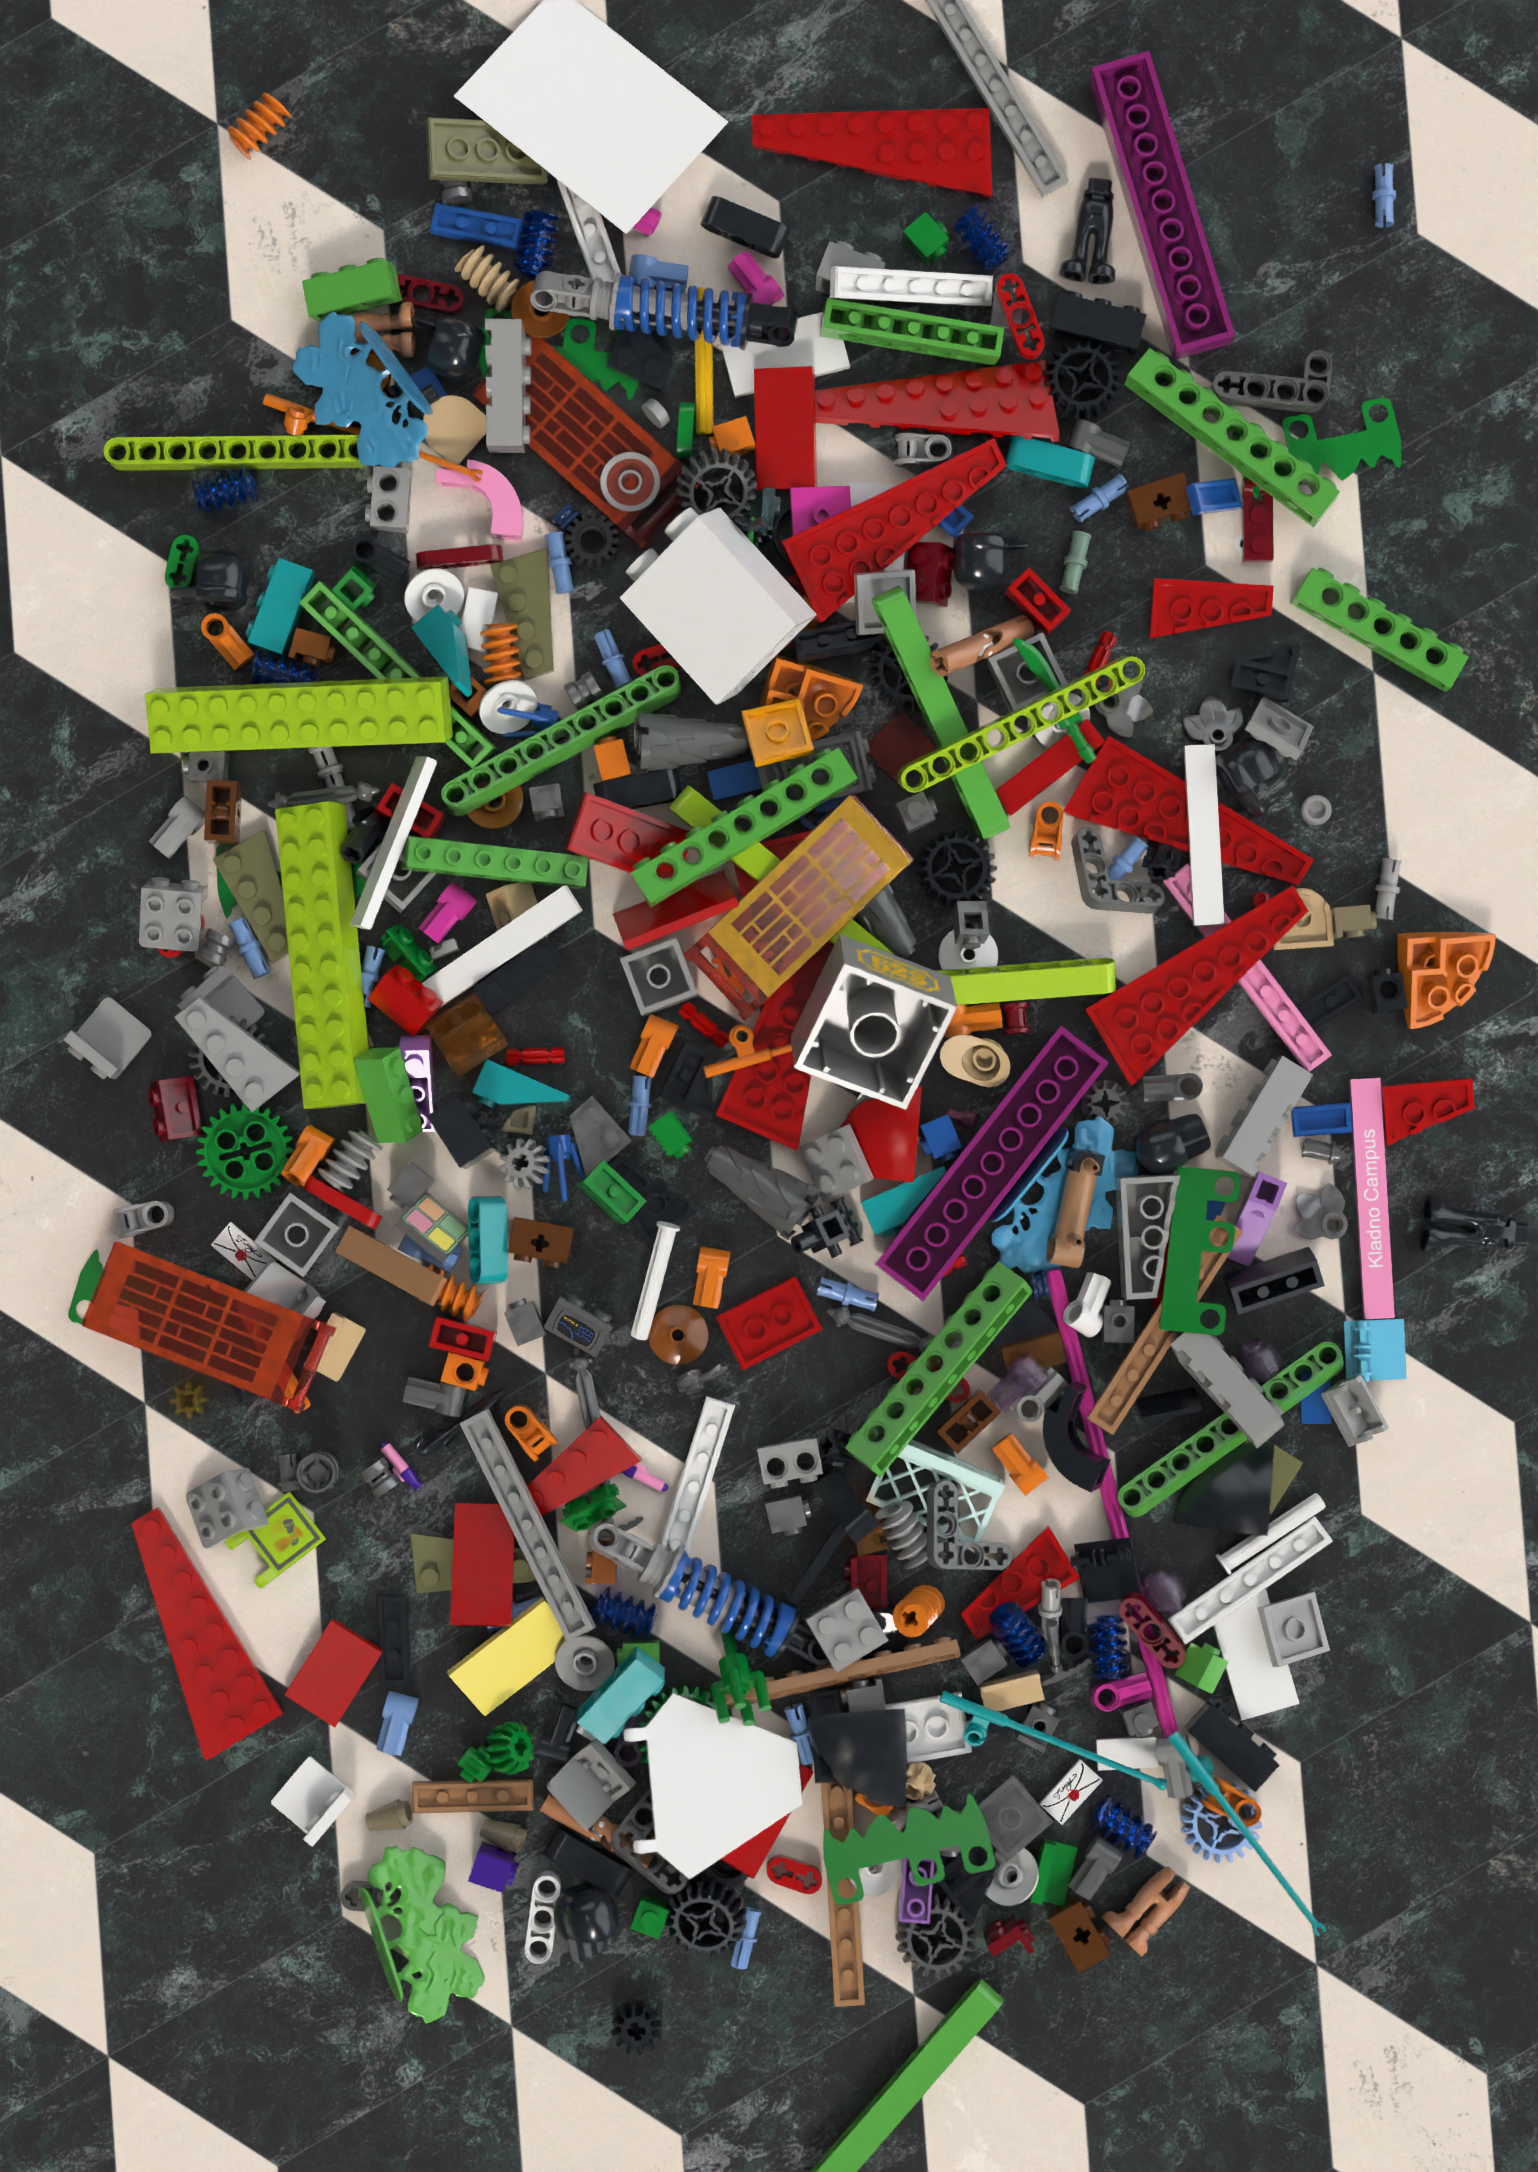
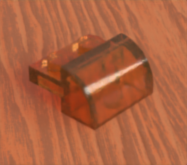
(466, 1034)

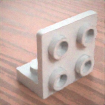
(312, 1799)

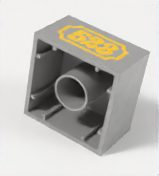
(873, 1022)

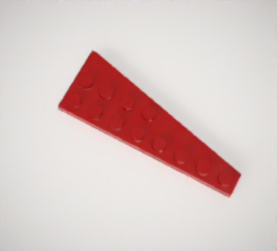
(918, 145)
(961, 402)
(883, 527)
(1149, 802)
(1164, 1003)
(773, 1093)
(214, 1669)

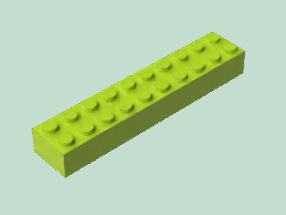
(299, 715)
(322, 952)

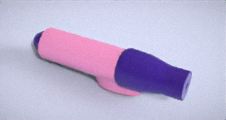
(400, 1467)
(640, 1474)

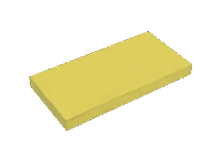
(509, 1658)

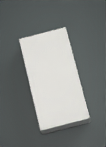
(478, 612)
(1129, 1751)

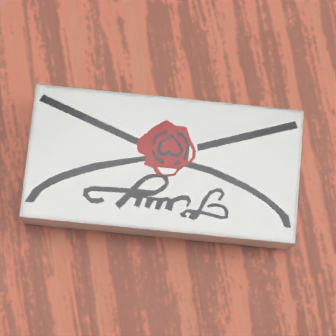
(241, 1250)
(1070, 1791)

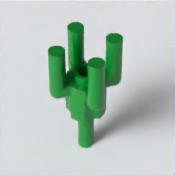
(737, 1682)

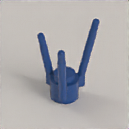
(542, 719)
(560, 1149)

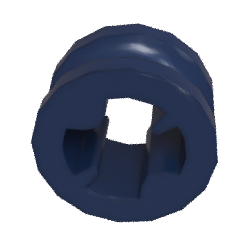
(565, 516)
(1039, 1285)

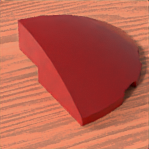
(887, 1136)

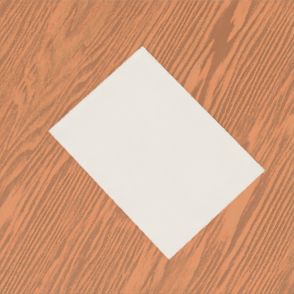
(591, 110)

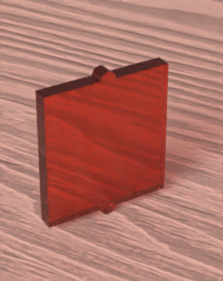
(899, 745)

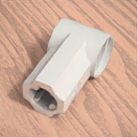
(1085, 1311)

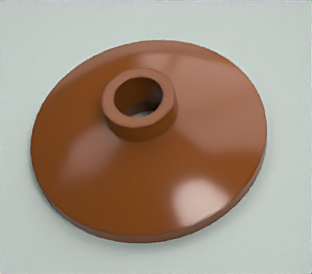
(533, 324)
(502, 816)
(694, 1331)

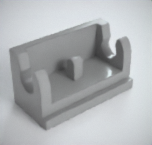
(1354, 1410)

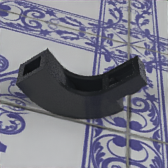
(1064, 1446)

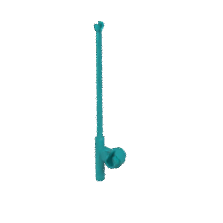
(976, 1731)
(1201, 1770)

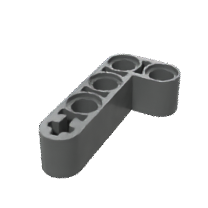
(1269, 384)

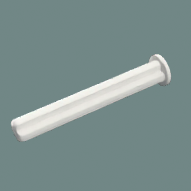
(654, 1280)
(1276, 1530)

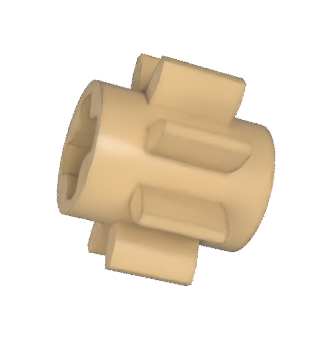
(919, 1780)

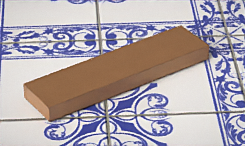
(391, 1265)
(474, 1797)

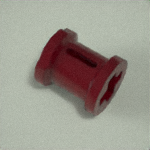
(1016, 1018)

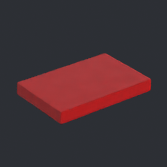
(769, 1322)
(334, 1672)

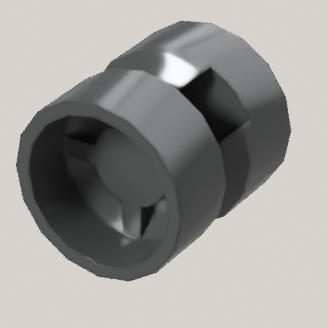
(318, 1471)

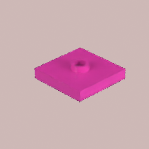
(816, 504)

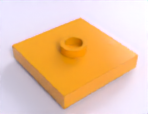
(777, 732)

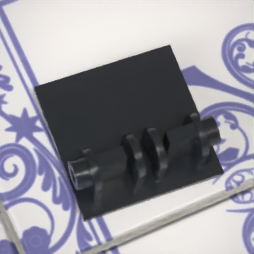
(1106, 1569)

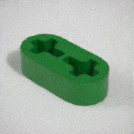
(685, 430)
(175, 561)

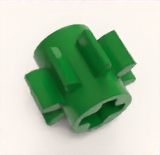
(475, 1764)

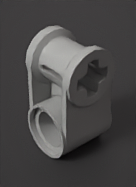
(920, 450)
(138, 1218)

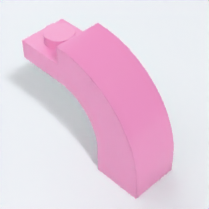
(506, 507)

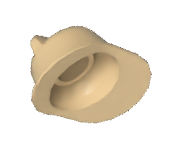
(975, 1060)

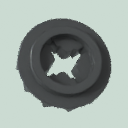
(1114, 1092)

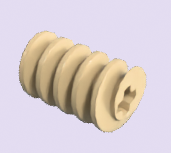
(488, 278)

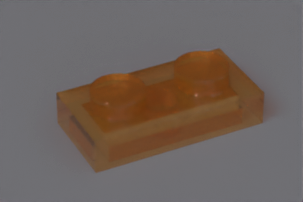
(1044, 1349)

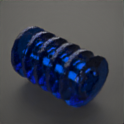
(983, 238)
(535, 242)
(225, 489)
(270, 672)
(625, 1613)
(1017, 1634)
(1109, 1647)
(1123, 1826)

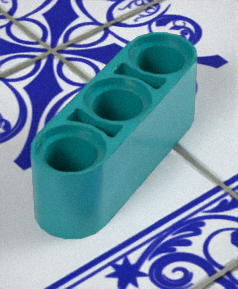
(1050, 461)
(487, 1239)

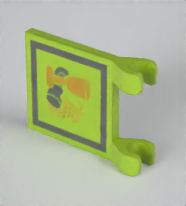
(283, 1540)

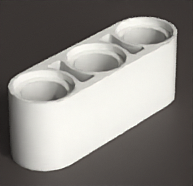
(542, 1931)

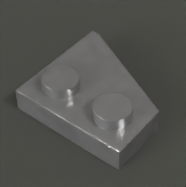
(596, 1134)

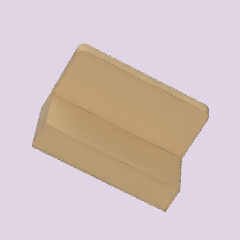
(510, 902)
(340, 1346)
(1012, 1690)

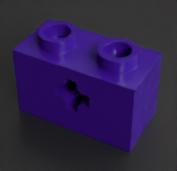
(493, 1867)

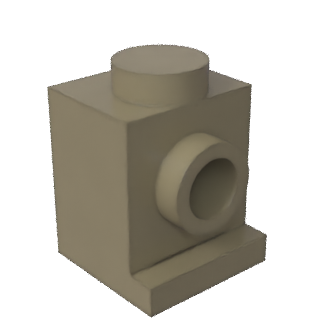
(1352, 921)

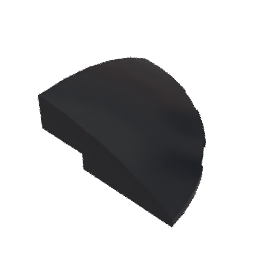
(1231, 1492)
(865, 1752)

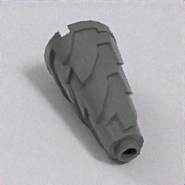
(674, 741)
(888, 923)
(766, 1190)

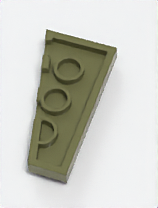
(526, 601)
(255, 884)
(434, 1563)

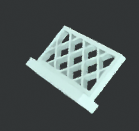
(952, 1469)

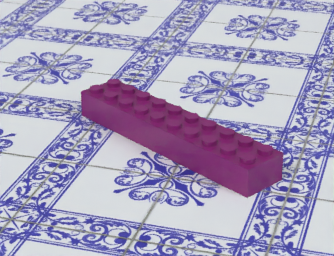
(1161, 205)
(991, 1163)

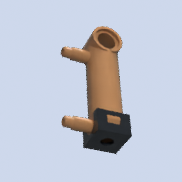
(1067, 1243)

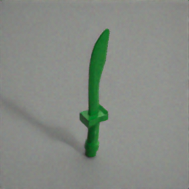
(1041, 669)

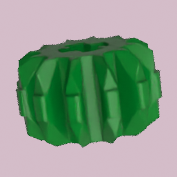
(510, 1748)

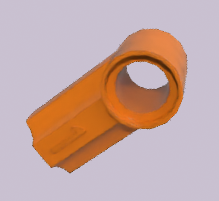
(228, 642)
(974, 1019)
(655, 1041)
(310, 1150)
(711, 1271)
(1023, 1469)

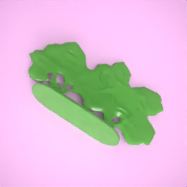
(429, 1933)

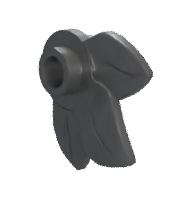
(1128, 708)
(1214, 720)
(1317, 1212)
(693, 1380)

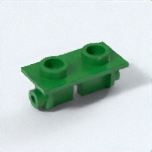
(400, 942)
(581, 1514)

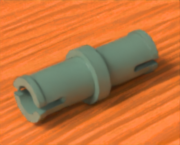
(1075, 562)

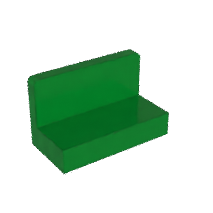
(612, 1193)
(1055, 1871)

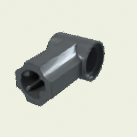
(1103, 446)
(1167, 1087)
(441, 1396)
(1100, 1859)

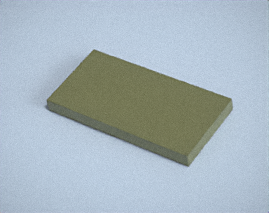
(477, 154)

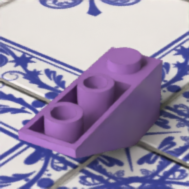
(419, 1068)
(1256, 1215)
(915, 1899)

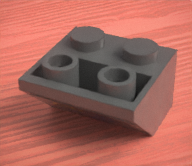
(579, 1325)

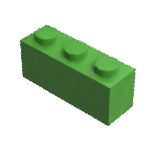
(352, 289)
(388, 1095)

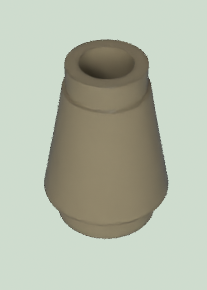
(390, 1816)
(504, 1835)

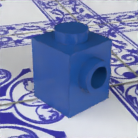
(940, 1139)

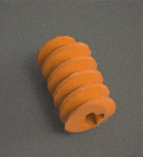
(257, 124)
(500, 653)
(458, 1297)
(918, 1610)

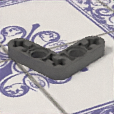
(1105, 887)
(953, 1548)
(639, 1832)

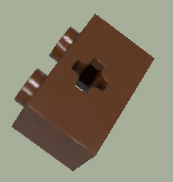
(1142, 500)
(223, 812)
(558, 1236)
(968, 1420)
(1082, 1951)

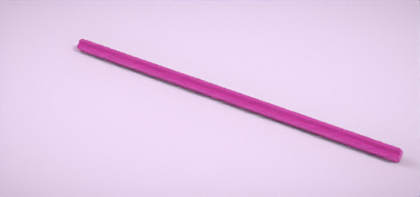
(1108, 1489)

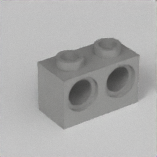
(397, 499)
(788, 1453)

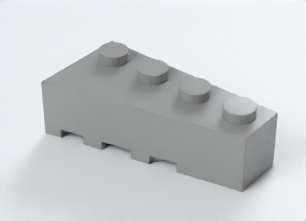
(507, 386)
(239, 1057)
(1263, 1116)
(1143, 1230)
(1228, 1386)

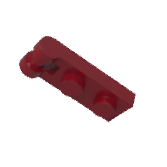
(1256, 525)

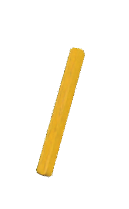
(703, 382)

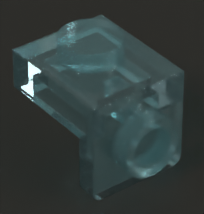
(770, 507)

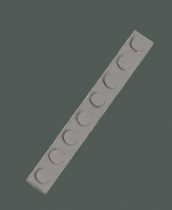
(999, 95)
(527, 1525)

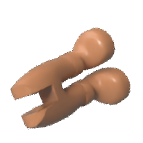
(401, 321)
(1149, 1894)

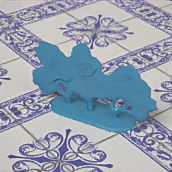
(355, 392)
(1029, 1247)

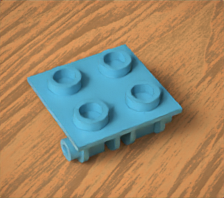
(1375, 1349)

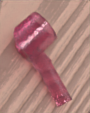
(965, 1118)

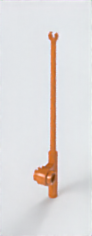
(298, 417)
(745, 1053)

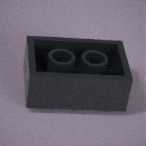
(462, 1132)

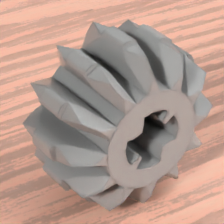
(521, 1175)

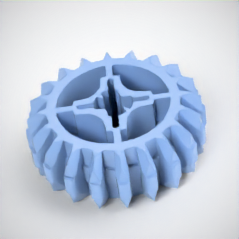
(1216, 1834)

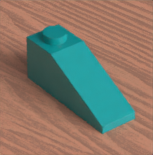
(447, 644)
(508, 1087)
(896, 1205)

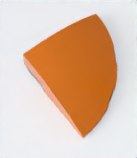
(822, 693)
(1440, 971)

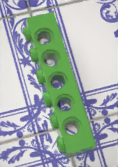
(911, 331)
(1362, 630)
(494, 862)

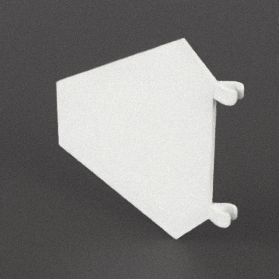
(712, 1783)

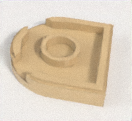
(454, 427)
(1313, 928)

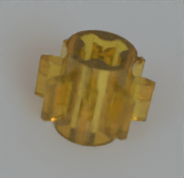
(197, 1400)

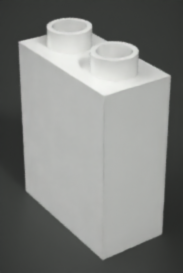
(715, 602)

